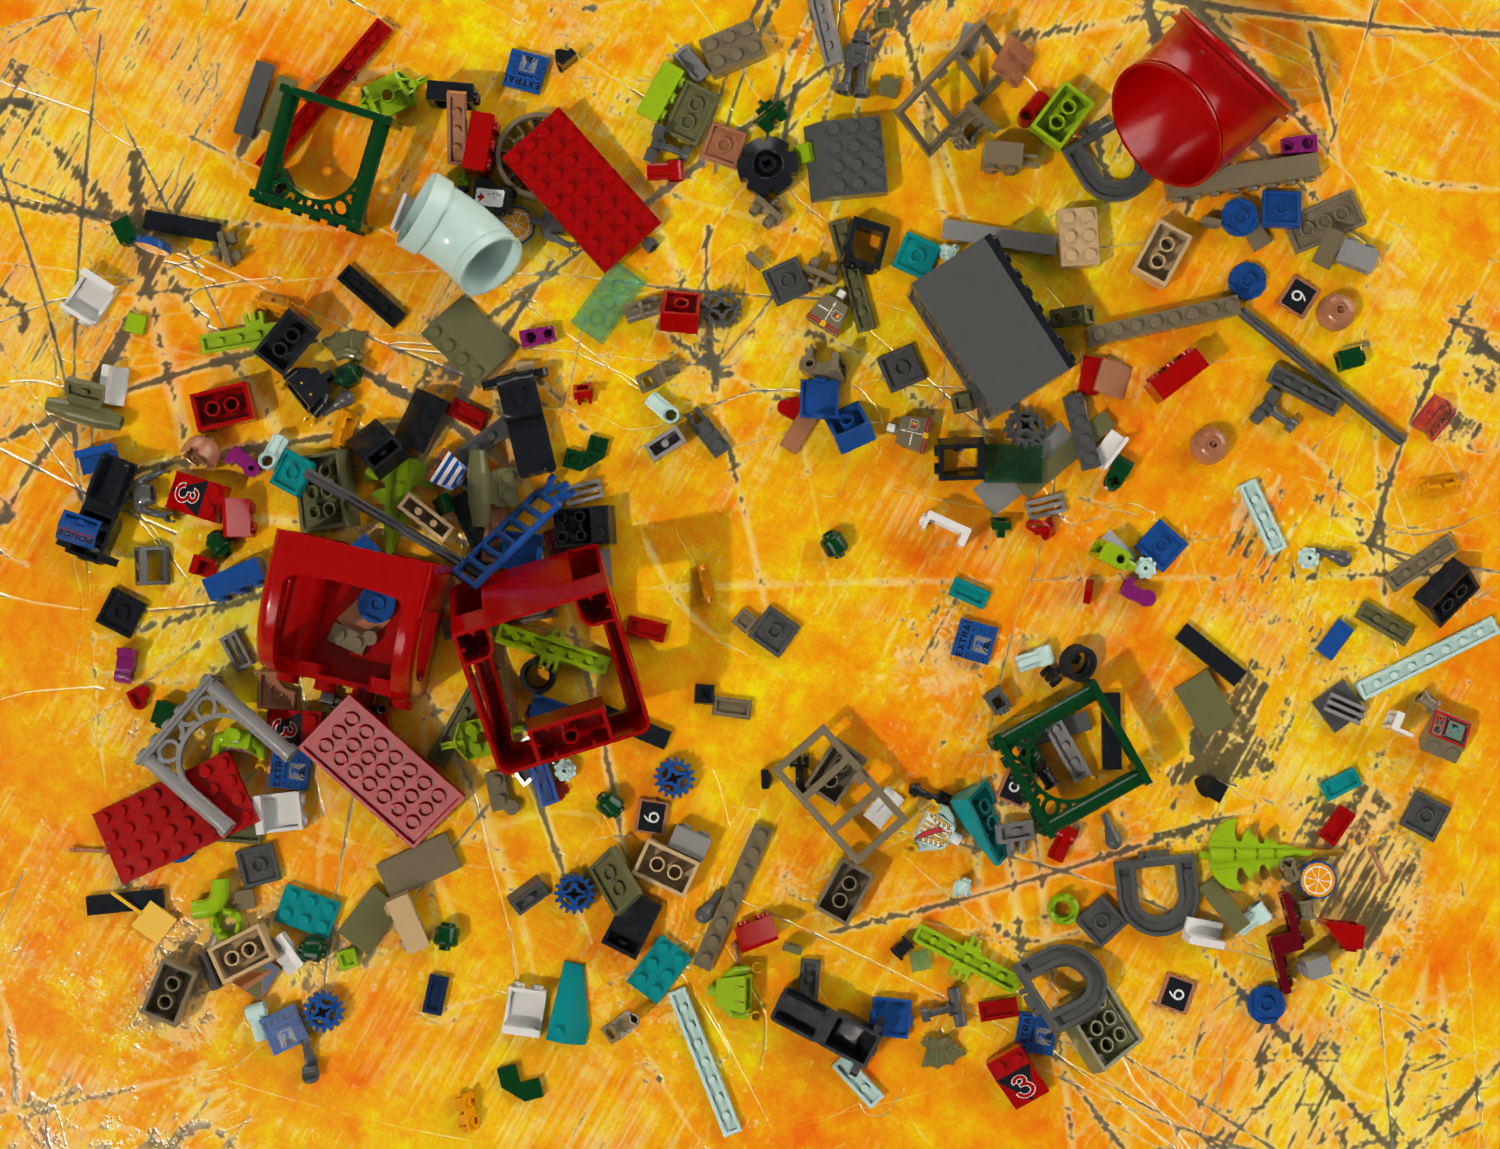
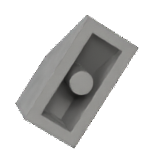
(970, 50)

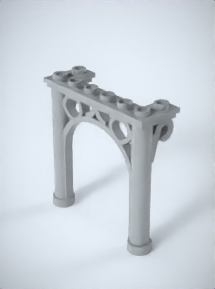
(157, 764)

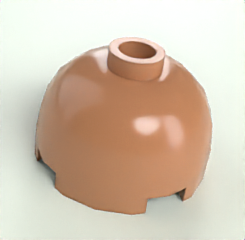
(1335, 312)
(202, 451)
(1207, 453)

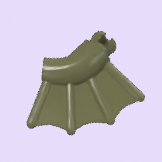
(346, 345)
(940, 1051)

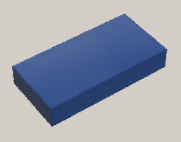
(1334, 639)

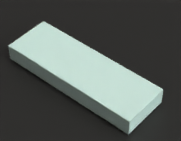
(860, 1085)

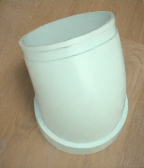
(459, 237)

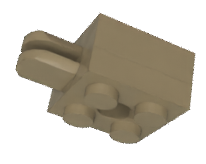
(1006, 158)

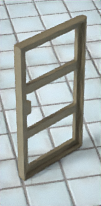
(939, 72)
(859, 778)

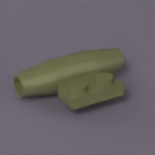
(84, 405)
(488, 487)

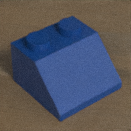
(851, 428)

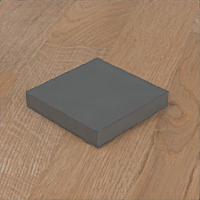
(786, 281)
(901, 368)
(774, 631)
(1333, 721)
(1424, 815)
(258, 865)
(1101, 921)

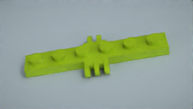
(247, 336)
(552, 650)
(966, 958)

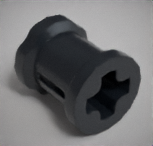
(1047, 778)
(901, 948)

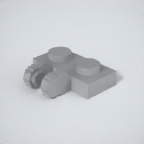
(1013, 832)

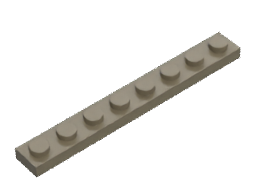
(732, 897)

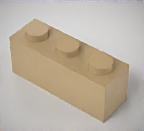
(425, 517)
(406, 922)

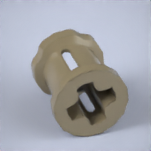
(1428, 701)
(1289, 870)
(1306, 909)

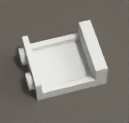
(89, 298)
(962, 531)
(280, 812)
(524, 1010)

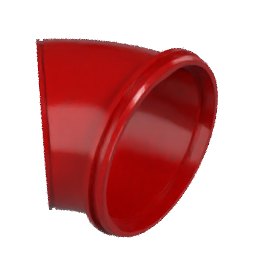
(1191, 105)

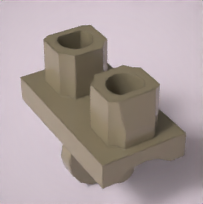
(767, 207)
(230, 257)
(812, 269)
(641, 309)

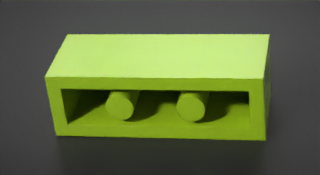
(661, 92)

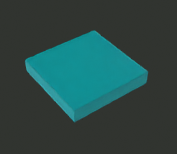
(916, 255)
(290, 473)

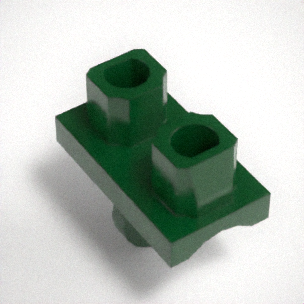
(776, 110)

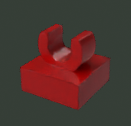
(583, 391)

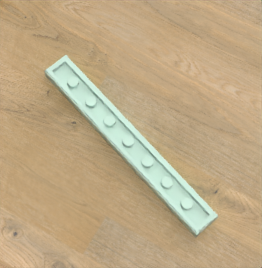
(1427, 658)
(704, 1061)

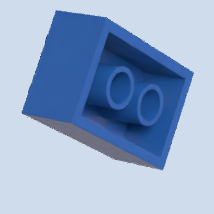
(236, 580)

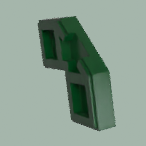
(594, 453)
(511, 1082)

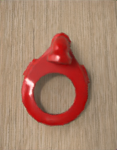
(1046, 532)

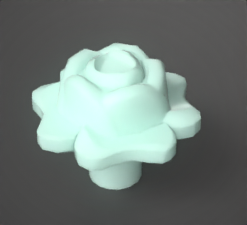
(948, 251)
(1308, 558)
(1145, 567)
(564, 770)
(962, 887)

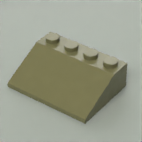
(469, 340)
(321, 509)
(1105, 1035)

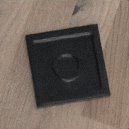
(121, 612)

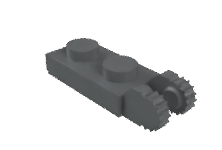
(708, 434)

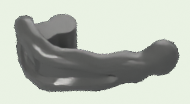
(310, 1071)

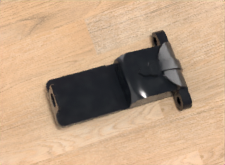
(525, 420)
(104, 503)
(834, 1030)

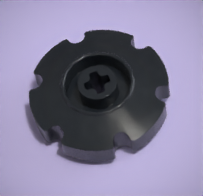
(759, 155)

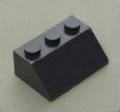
(422, 421)
(1446, 592)

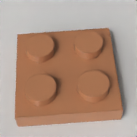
(1013, 61)

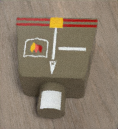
(829, 312)
(911, 433)

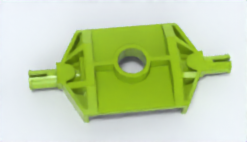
(403, 97)
(466, 740)

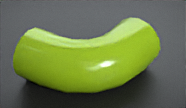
(214, 902)

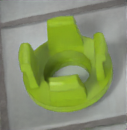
(1073, 912)
(219, 931)

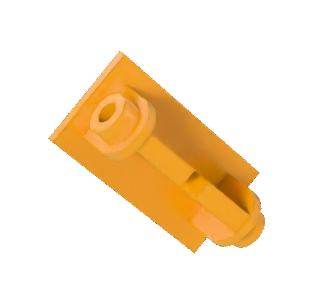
(264, 303)
(343, 430)
(1439, 486)
(703, 584)
(469, 1120)

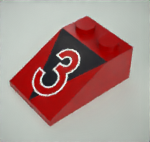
(197, 497)
(294, 724)
(1017, 1075)

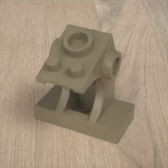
(978, 120)
(833, 369)

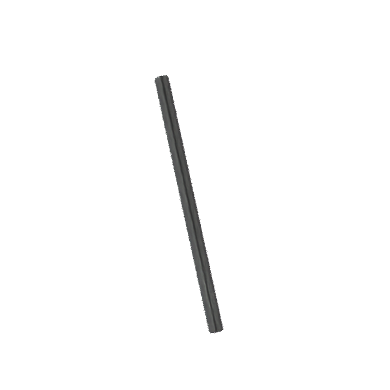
(1321, 376)
(388, 520)

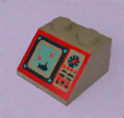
(1444, 735)

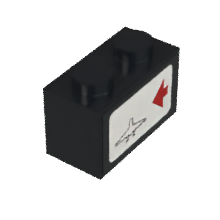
(495, 199)

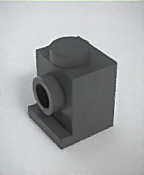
(994, 693)

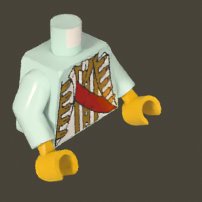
(934, 830)

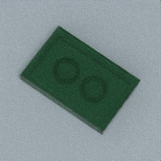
(1013, 465)

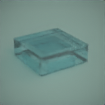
(919, 960)

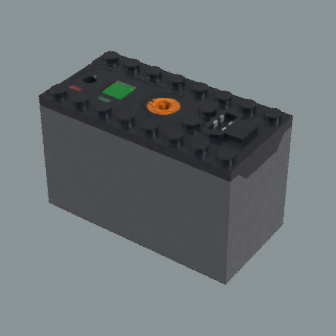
(990, 327)

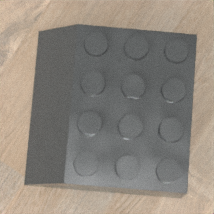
(847, 159)

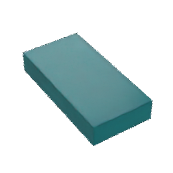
(969, 593)
(1340, 784)

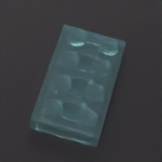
(605, 303)

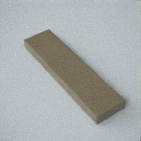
(1420, 563)

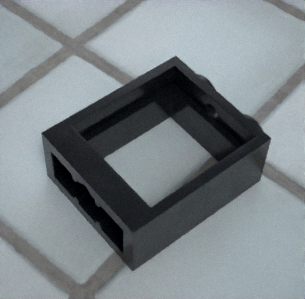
(437, 91)
(869, 227)
(960, 443)

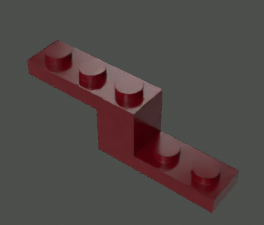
(1285, 942)

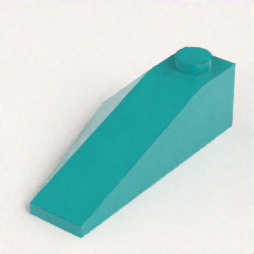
(977, 814)
(569, 1015)

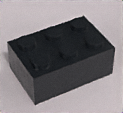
(287, 340)

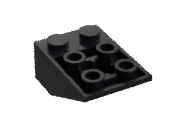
(378, 449)
(585, 526)
(631, 929)

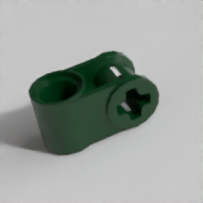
(1119, 470)

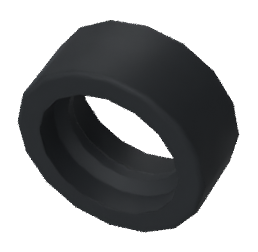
(1088, 667)
(524, 681)

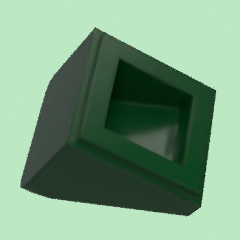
(443, 504)

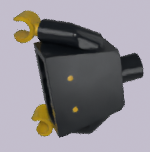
(309, 389)

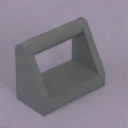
(141, 566)

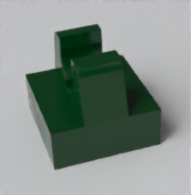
(1000, 524)

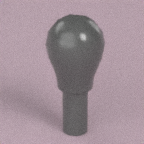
(343, 399)
(1339, 557)
(1112, 837)
(704, 912)

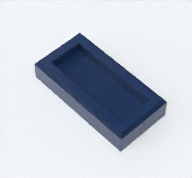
(435, 994)

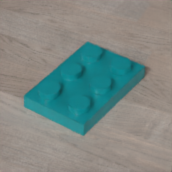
(307, 911)
(659, 969)

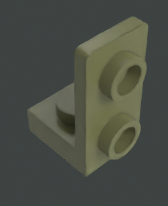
(1073, 316)

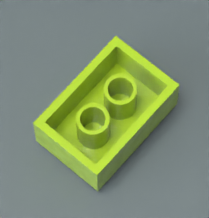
(1061, 116)

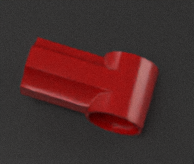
(1032, 108)
(671, 171)
(1062, 843)

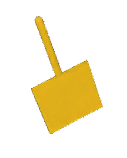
(152, 921)

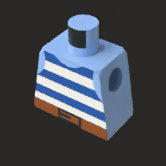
(447, 471)

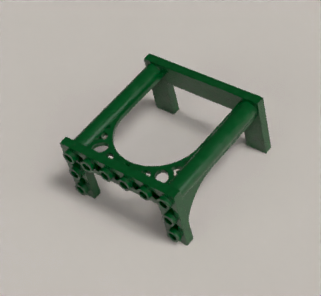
(356, 214)
(1049, 824)

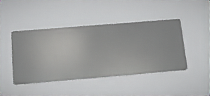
(999, 495)

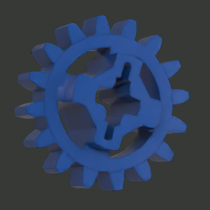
(671, 769)
(574, 901)
(321, 1004)

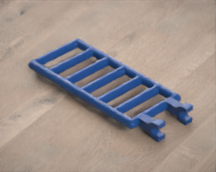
(543, 494)

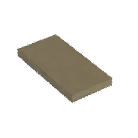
(1336, 212)
(419, 865)

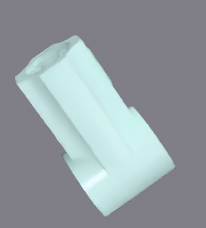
(662, 407)
(275, 450)
(1039, 658)
(1257, 915)
(254, 1013)

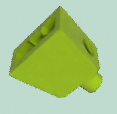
(1108, 552)

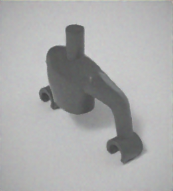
(550, 229)
(145, 494)

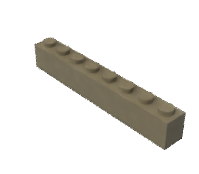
(1250, 177)
(1162, 321)

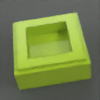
(804, 153)
(135, 323)
(347, 958)

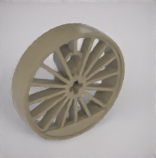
(505, 135)

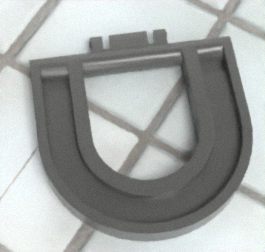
(1088, 174)
(1186, 886)
(1063, 956)

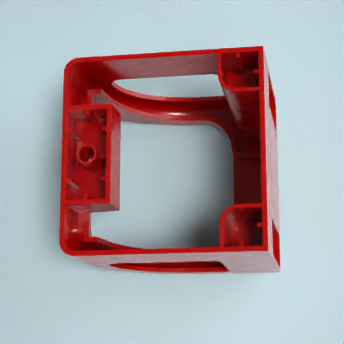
(314, 582)
(522, 591)

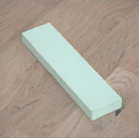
(1262, 516)

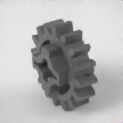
(722, 316)
(1025, 430)

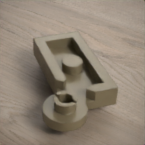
(352, 639)
(499, 793)

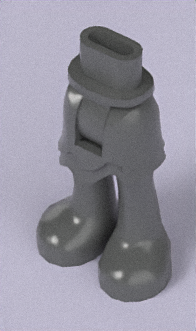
(857, 57)

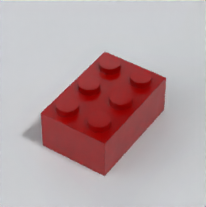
(480, 144)
(1175, 374)
(224, 407)

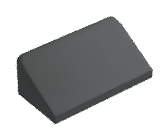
(528, 894)
(209, 971)

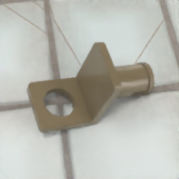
(658, 376)
(621, 1026)

